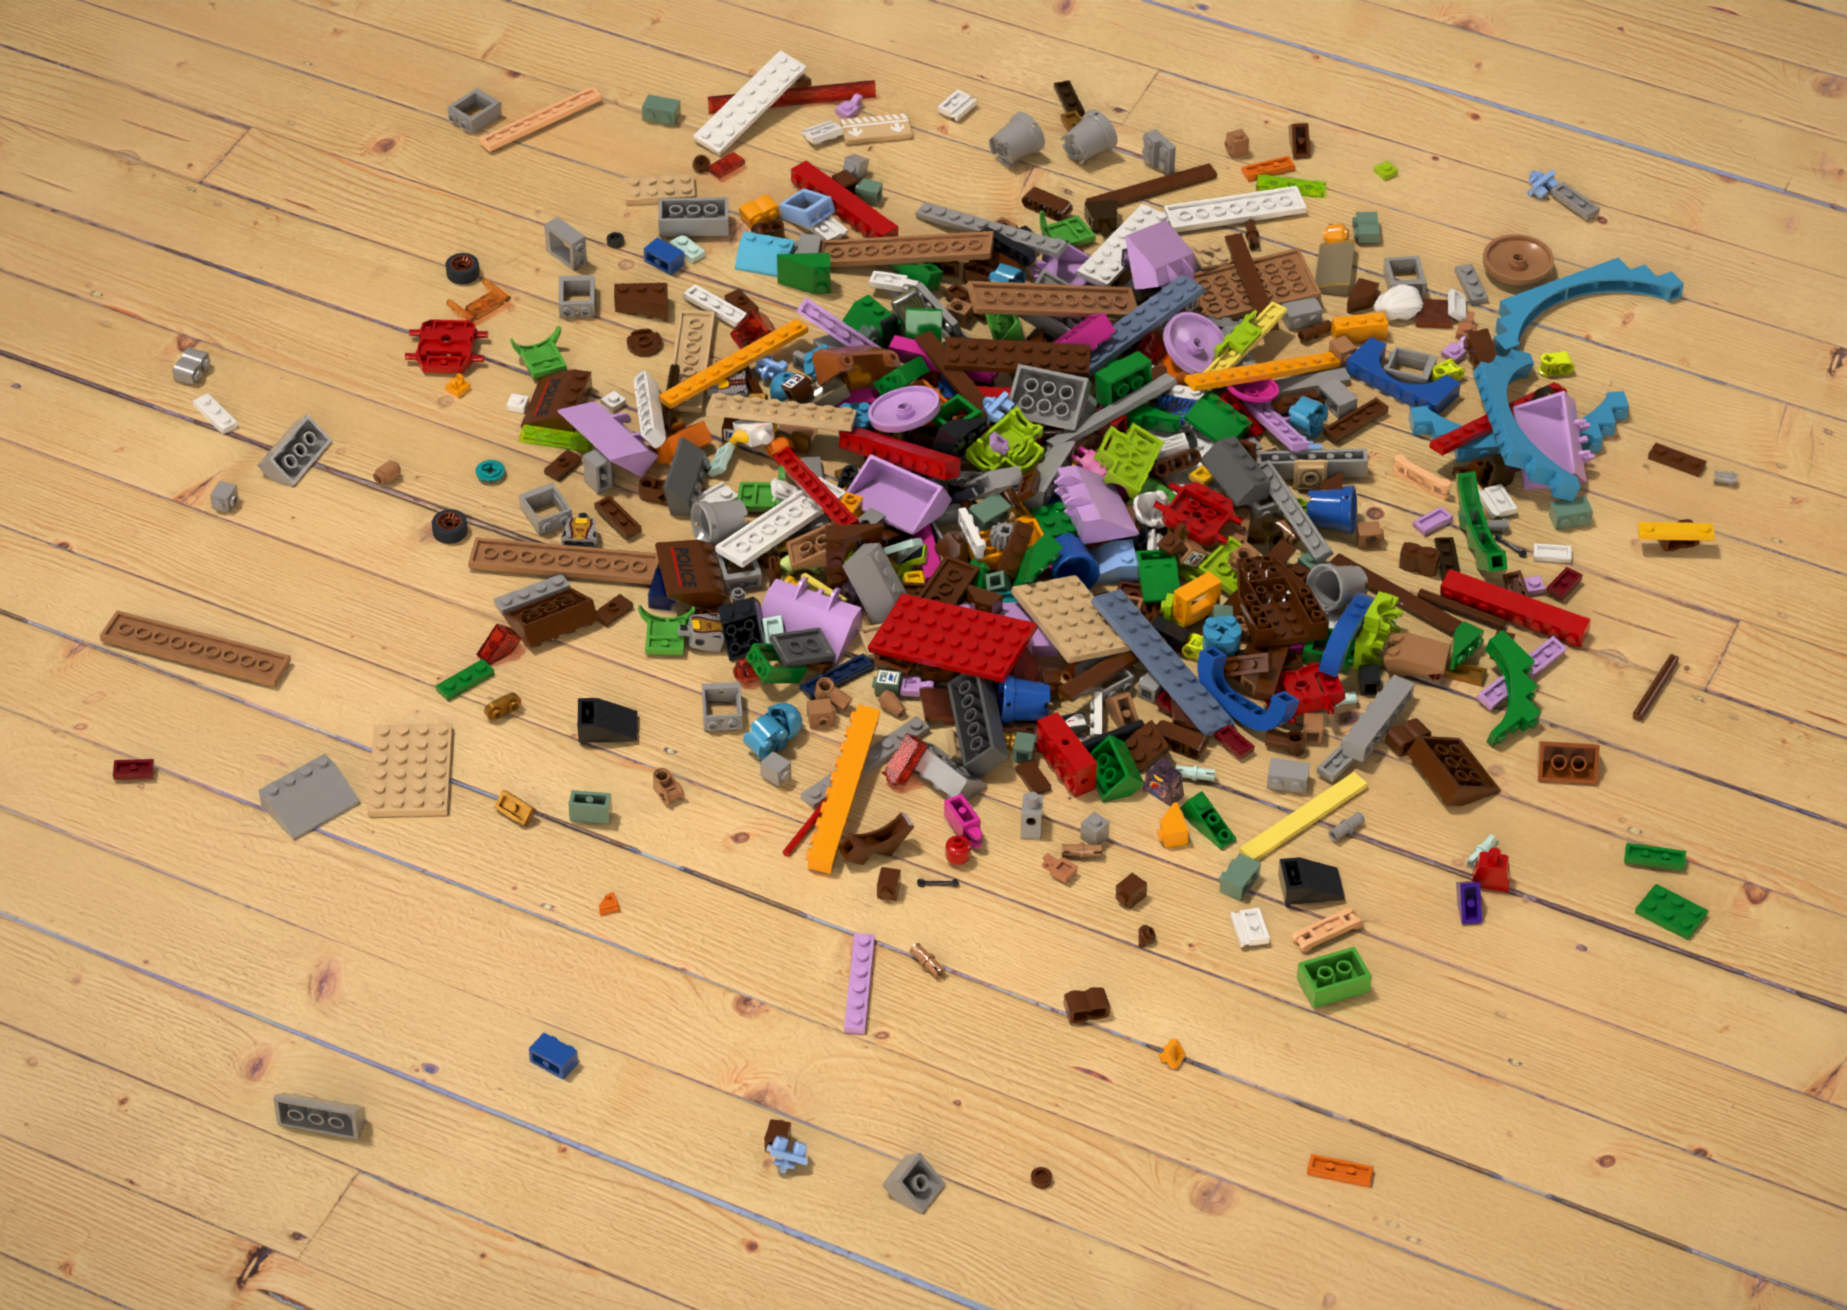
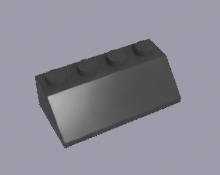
(1236, 472)
(685, 477)

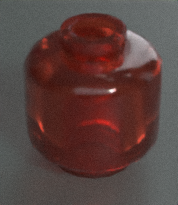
(744, 672)

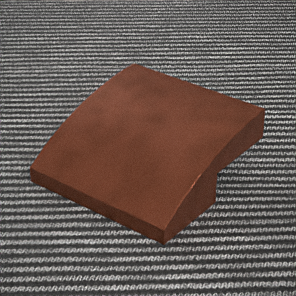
(937, 705)

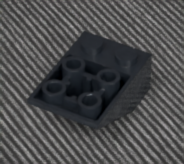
(958, 435)
(742, 626)
(605, 721)
(1308, 881)

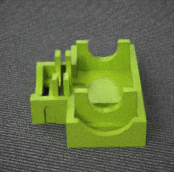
(1020, 442)
(1128, 457)
(1377, 626)

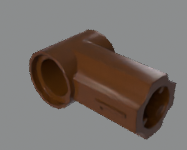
(1291, 741)

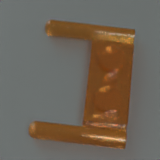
(483, 305)

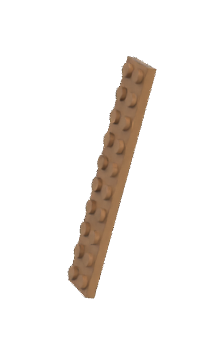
(909, 249)
(1050, 299)
(563, 559)
(195, 648)

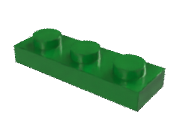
(465, 680)
(1655, 856)

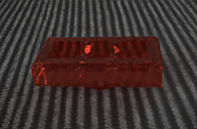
(726, 165)

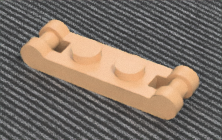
(1421, 477)
(1327, 929)

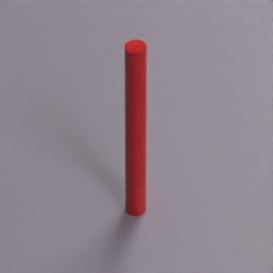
(803, 831)

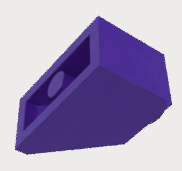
(1469, 902)

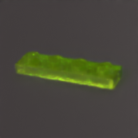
(1306, 187)
(554, 438)

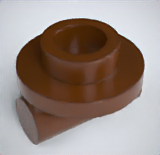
(1146, 935)

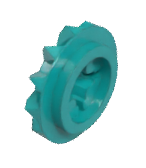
(484, 467)

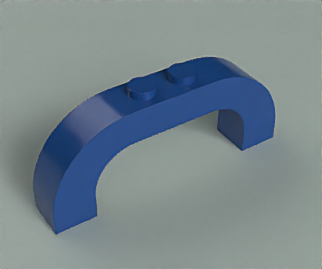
(1343, 634)
(1211, 675)

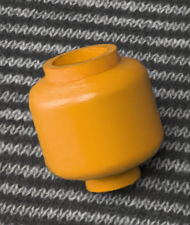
(1336, 233)

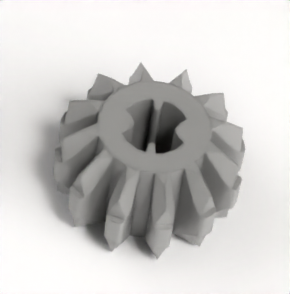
(999, 534)

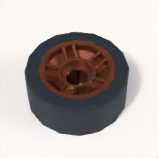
(462, 268)
(449, 526)

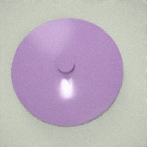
(1191, 341)
(904, 409)

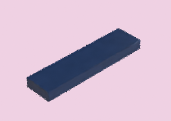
(840, 675)

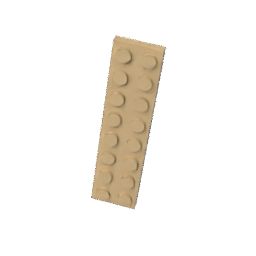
(692, 351)
(781, 412)

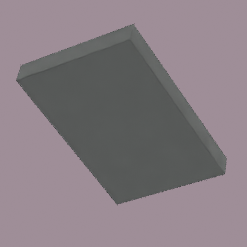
(802, 647)

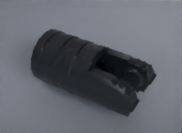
(1141, 539)

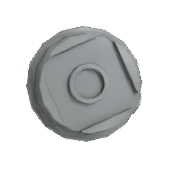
(1090, 137)
(1017, 139)
(717, 519)
(1336, 585)

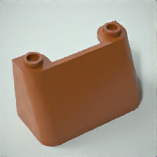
(872, 360)

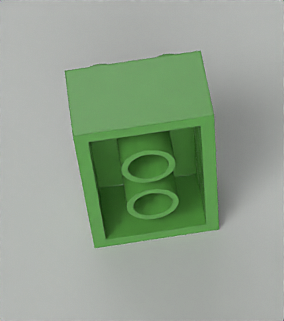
(1334, 977)

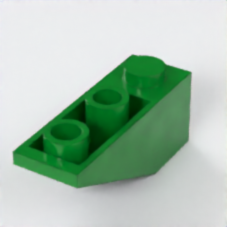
(922, 272)
(1464, 643)
(1207, 820)

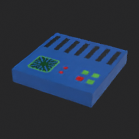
(1175, 405)

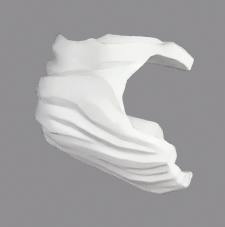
(1399, 302)
(1144, 508)

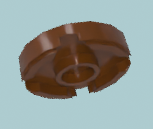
(644, 342)

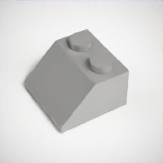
(914, 1182)

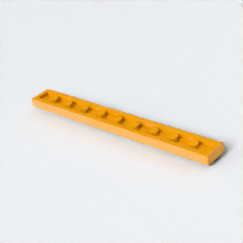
(733, 363)
(1262, 371)

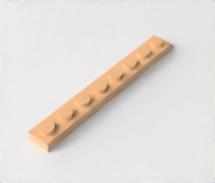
(540, 119)

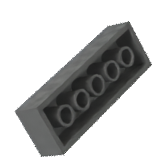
(977, 723)

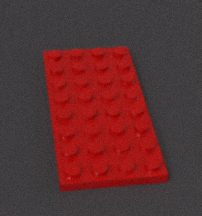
(952, 637)

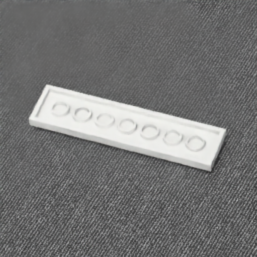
(749, 103)
(1235, 209)
(1105, 264)
(772, 527)

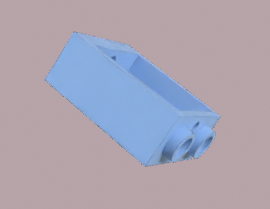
(818, 203)

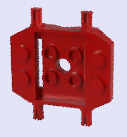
(461, 341)
(1208, 526)
(1304, 686)

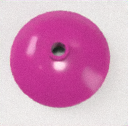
(1255, 392)

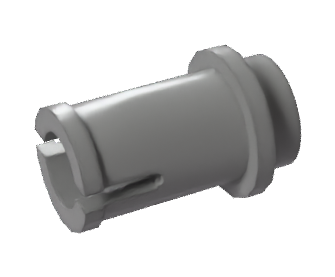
(1728, 478)
(1498, 525)
(738, 594)

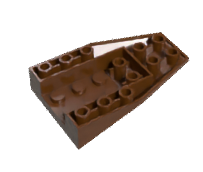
(1277, 604)

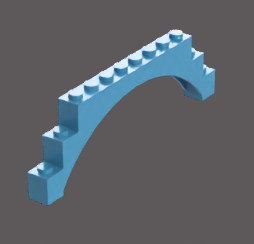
(1609, 276)
(1601, 421)
(1513, 443)

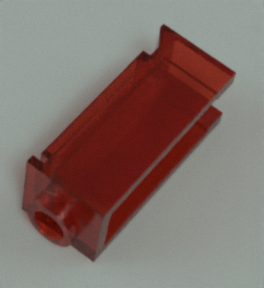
(905, 760)

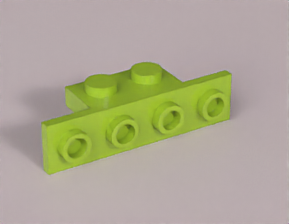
(1241, 337)

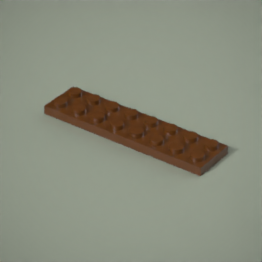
(1005, 355)
(945, 585)

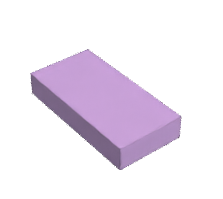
(1432, 521)

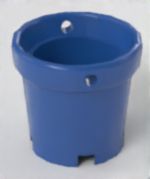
(1333, 508)
(1075, 560)
(1022, 700)

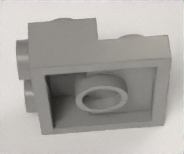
(1158, 152)

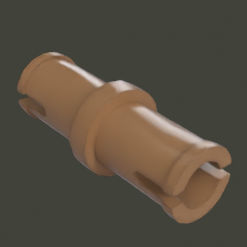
(1081, 850)
(927, 960)

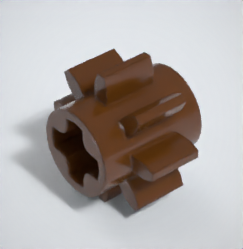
(1010, 496)

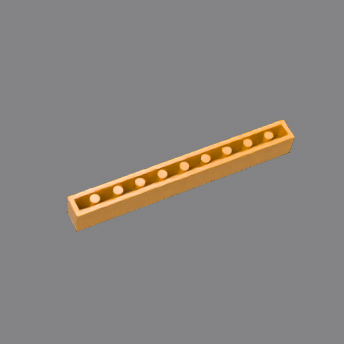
(843, 789)

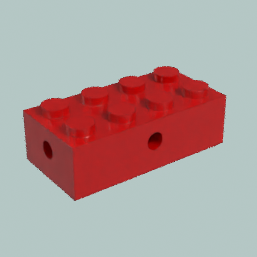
(1066, 754)

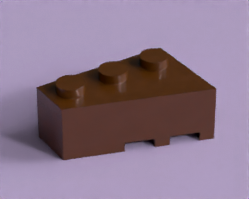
(642, 298)

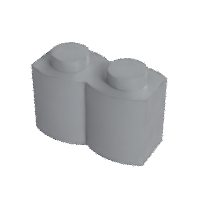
(191, 366)

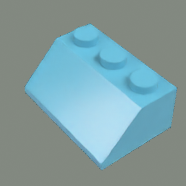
(759, 253)

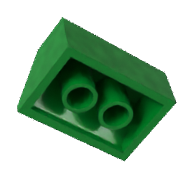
(868, 312)
(1217, 418)
(1116, 770)

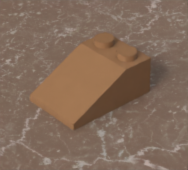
(808, 549)
(1415, 655)

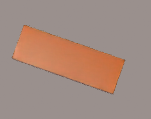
(1269, 167)
(1340, 1170)

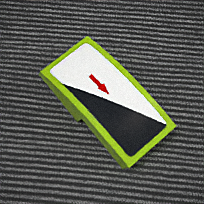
(915, 556)

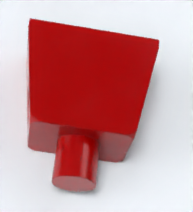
(1492, 870)

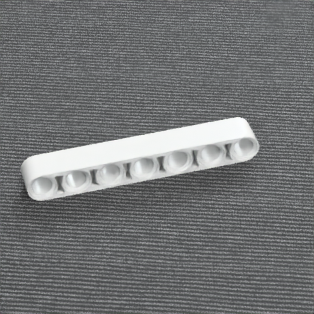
(649, 409)

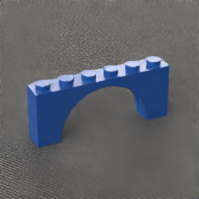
(1366, 366)

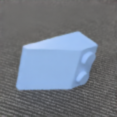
(1116, 561)

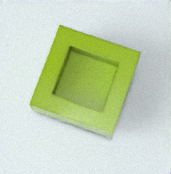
(1385, 170)
(1167, 606)

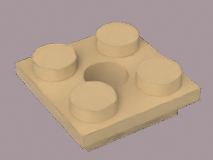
(1209, 256)
(1305, 467)

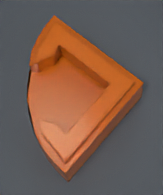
(608, 904)

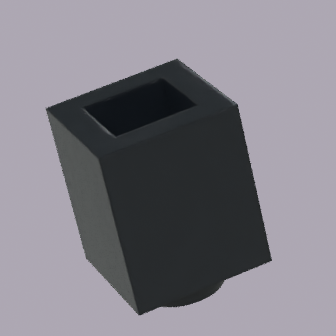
(1368, 679)

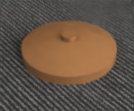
(1518, 259)

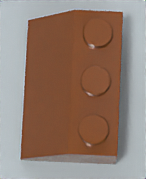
(1568, 762)

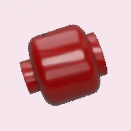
(958, 850)

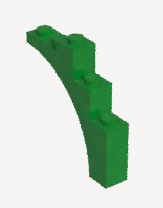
(1152, 418)
(1471, 518)
(1521, 690)

